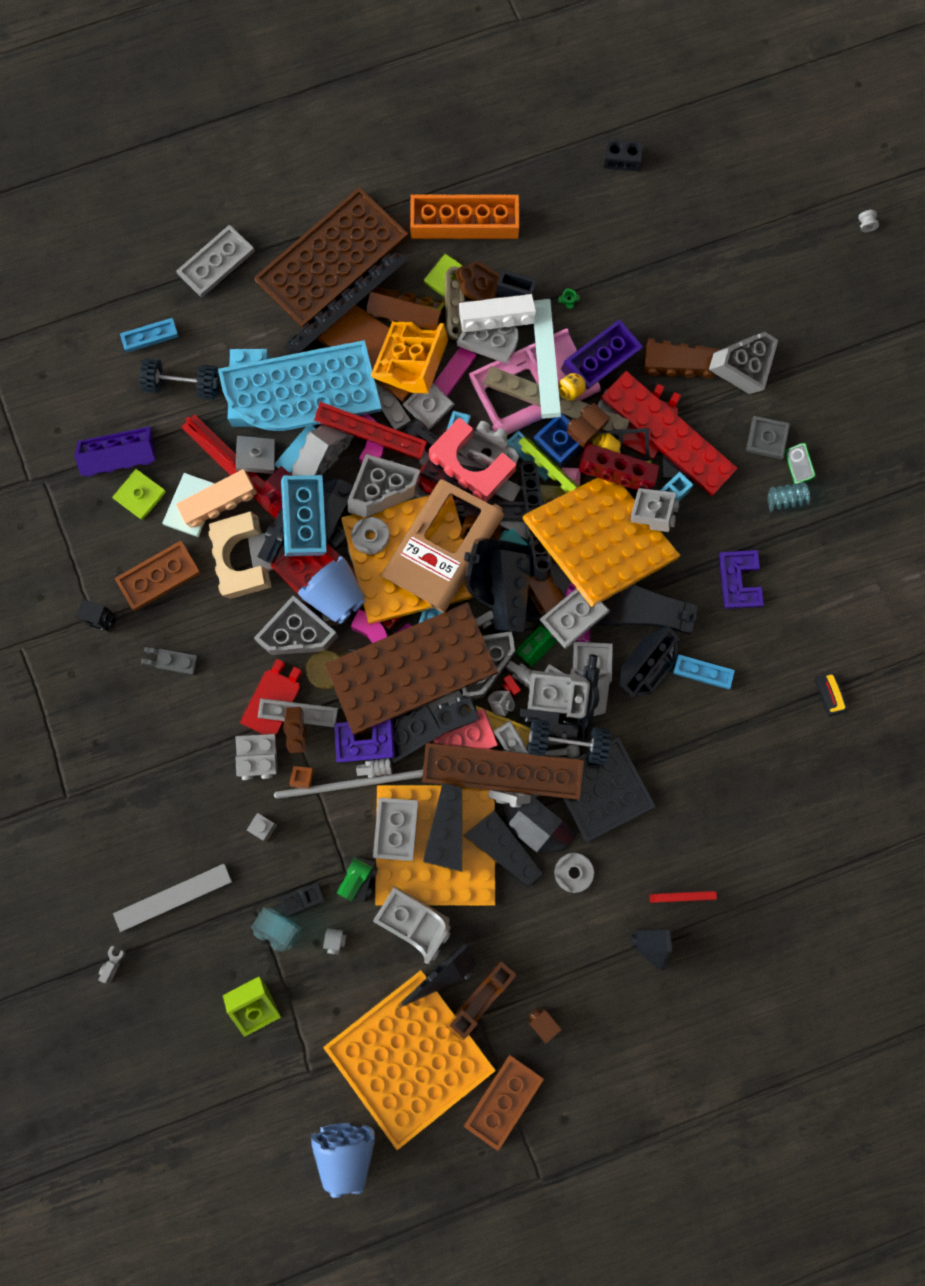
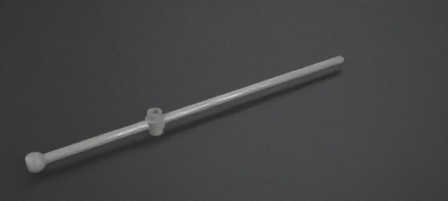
(571, 751)

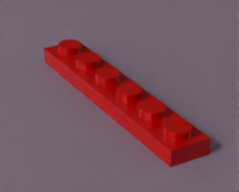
(370, 430)

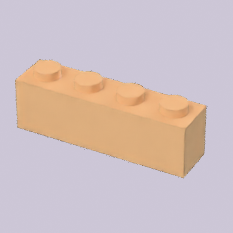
(216, 498)

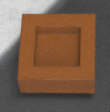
(301, 777)

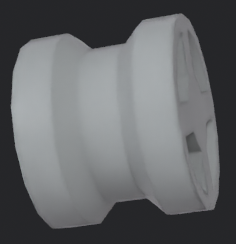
(868, 221)

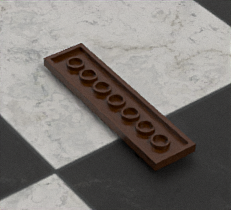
(502, 770)

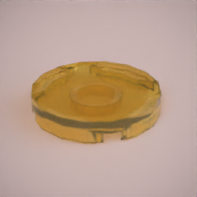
(317, 670)

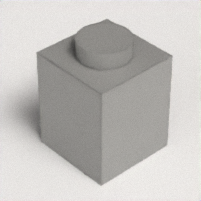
(261, 827)

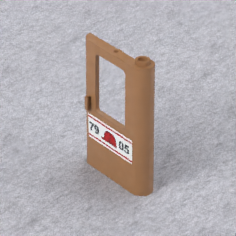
(428, 568)

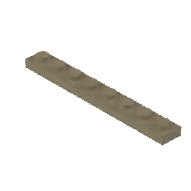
(530, 393)

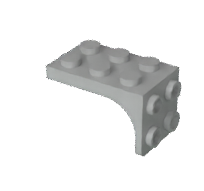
(414, 922)

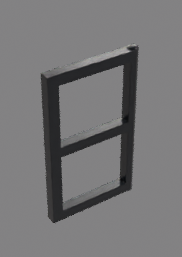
(627, 431)

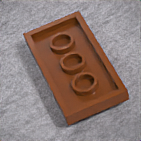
(157, 575)
(503, 1102)

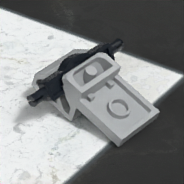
(578, 694)

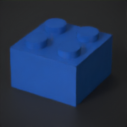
(556, 442)

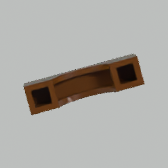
(479, 1001)

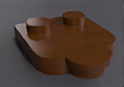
(478, 281)

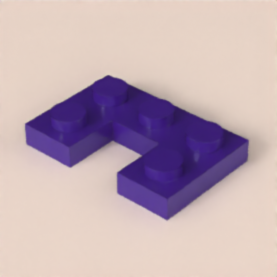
(733, 592)
(377, 748)

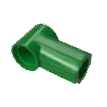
(356, 875)

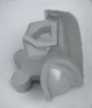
(487, 439)

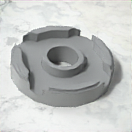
(372, 546)
(562, 872)

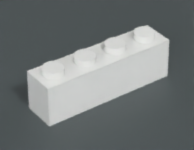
(497, 313)

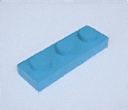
(149, 335)
(703, 672)

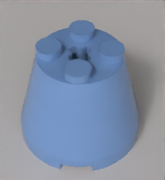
(334, 591)
(343, 1157)

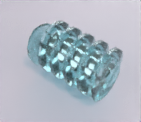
(787, 495)

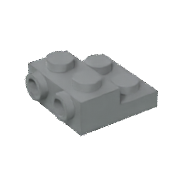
(655, 509)
(256, 756)

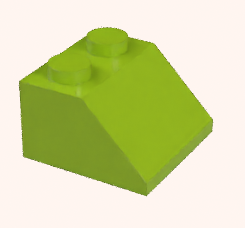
(251, 1006)

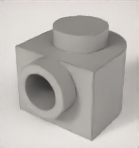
(501, 702)
(334, 941)

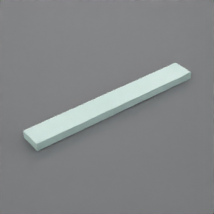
(546, 360)

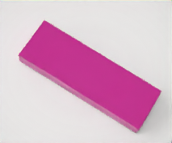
(455, 370)

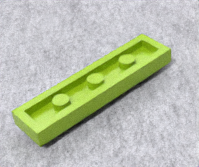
(543, 460)

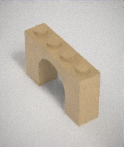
(224, 536)

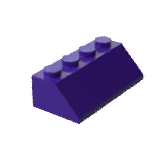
(602, 354)
(115, 451)

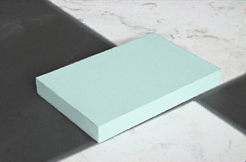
(187, 487)

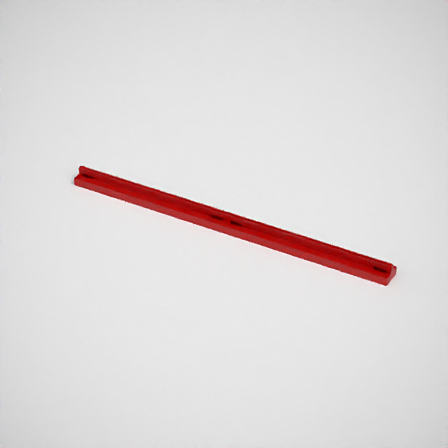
(227, 460)

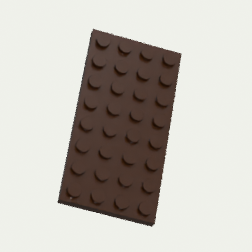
(330, 257)
(411, 668)

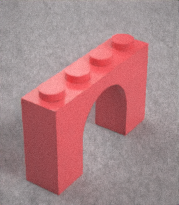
(482, 483)

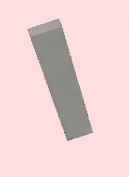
(172, 897)

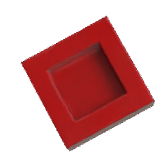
(510, 685)

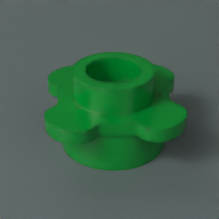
(569, 293)

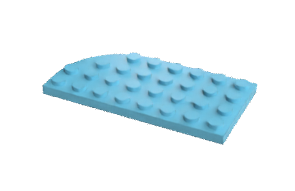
(288, 389)

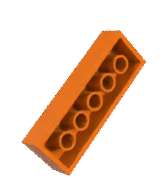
(464, 216)

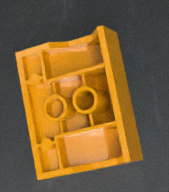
(410, 356)

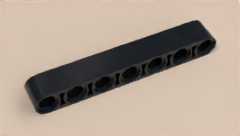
(532, 494)

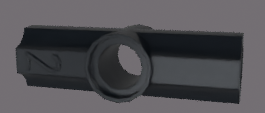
(274, 540)

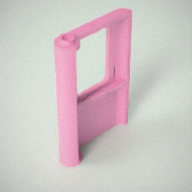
(520, 361)

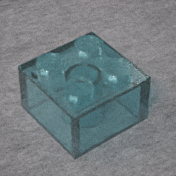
(276, 929)

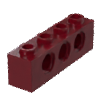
(618, 468)

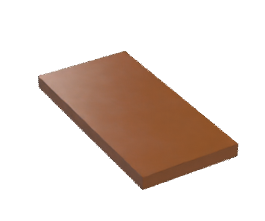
(359, 326)

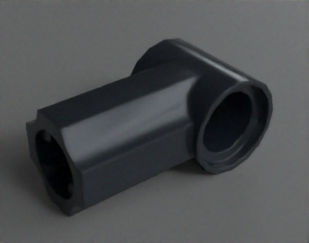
(420, 430)

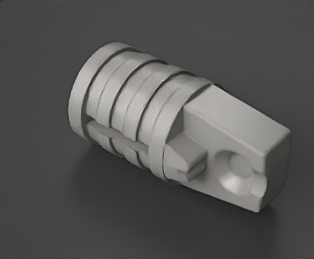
(520, 673)
(375, 768)

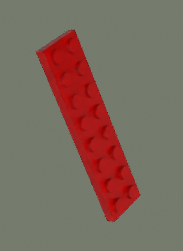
(669, 433)

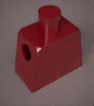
(272, 489)

